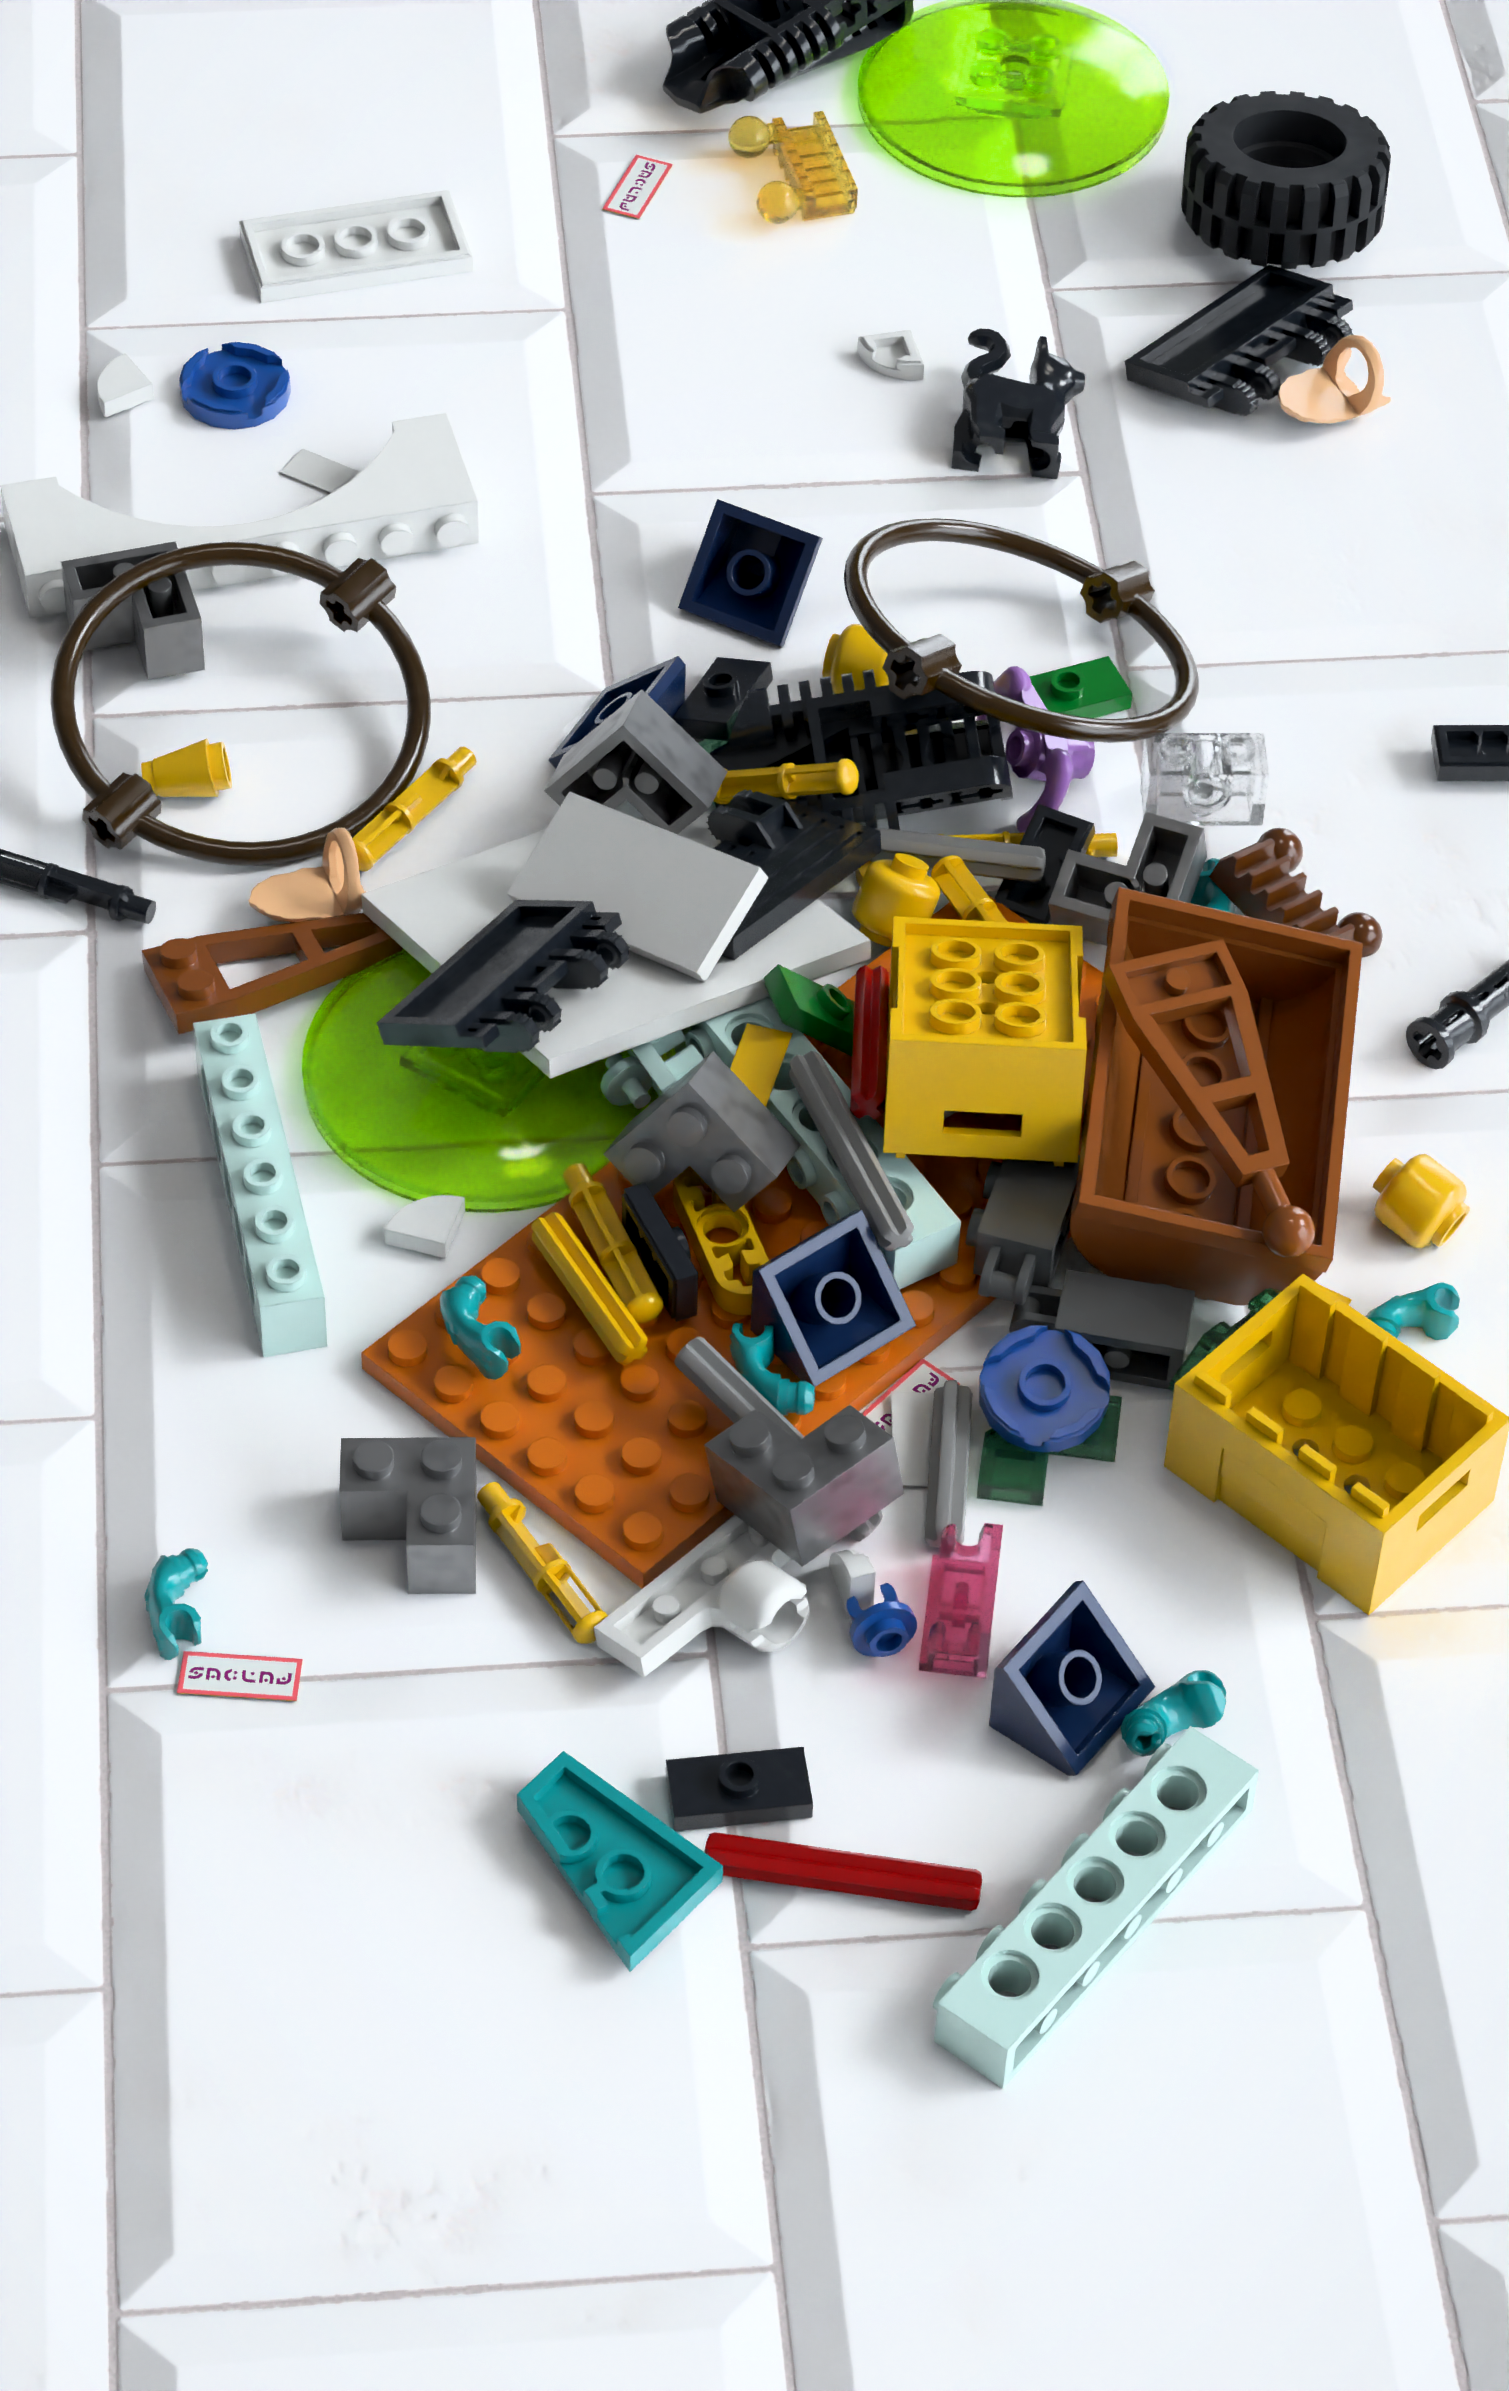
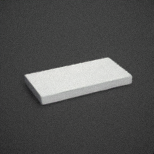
(355, 246)
(671, 892)

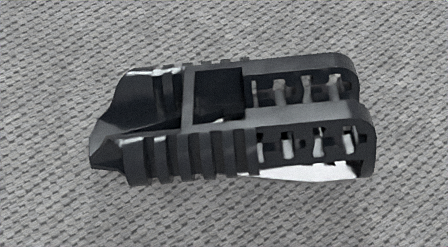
(746, 46)
(903, 749)

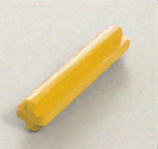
(589, 1288)

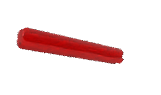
(870, 1042)
(846, 1871)

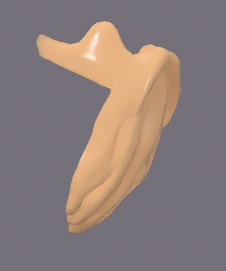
(1328, 394)
(316, 891)

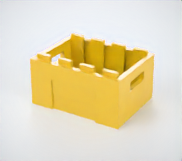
(985, 1026)
(1363, 1417)

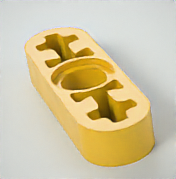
(715, 1258)

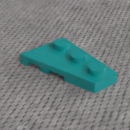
(616, 1857)

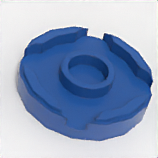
(235, 386)
(1044, 1389)

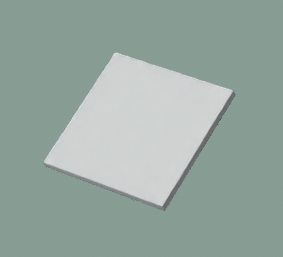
(642, 999)

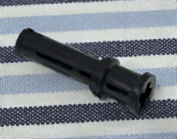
(1460, 1020)

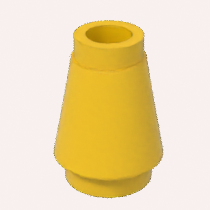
(190, 771)

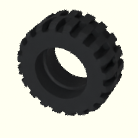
(1285, 179)

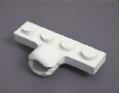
(722, 1583)

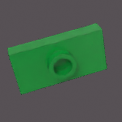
(1084, 689)
(812, 1008)

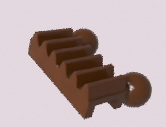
(1263, 889)

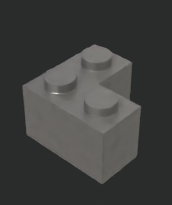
(157, 617)
(641, 759)
(1161, 863)
(712, 1127)
(807, 1489)
(417, 1494)

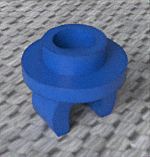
(882, 1627)

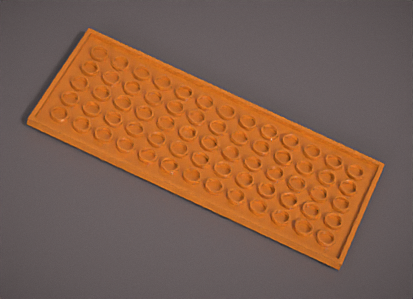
(623, 1445)

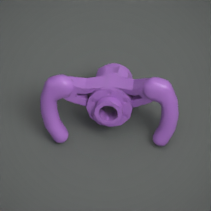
(1041, 755)

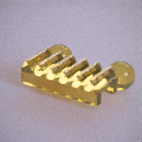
(811, 163)

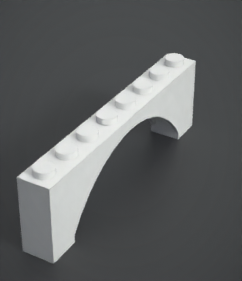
(400, 505)

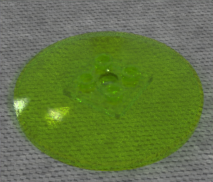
(1071, 120)
(448, 1115)

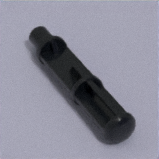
(65, 885)

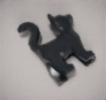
(1012, 410)

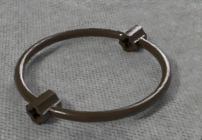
(933, 662)
(129, 804)

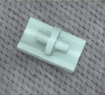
(633, 1076)

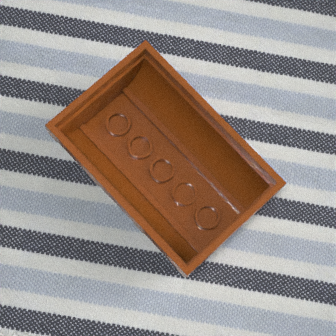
(1147, 1185)

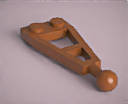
(1192, 984)
(195, 990)

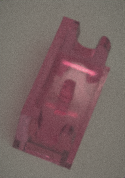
(961, 1604)

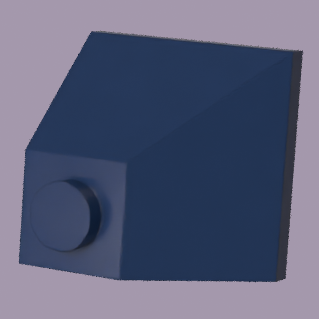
(750, 572)

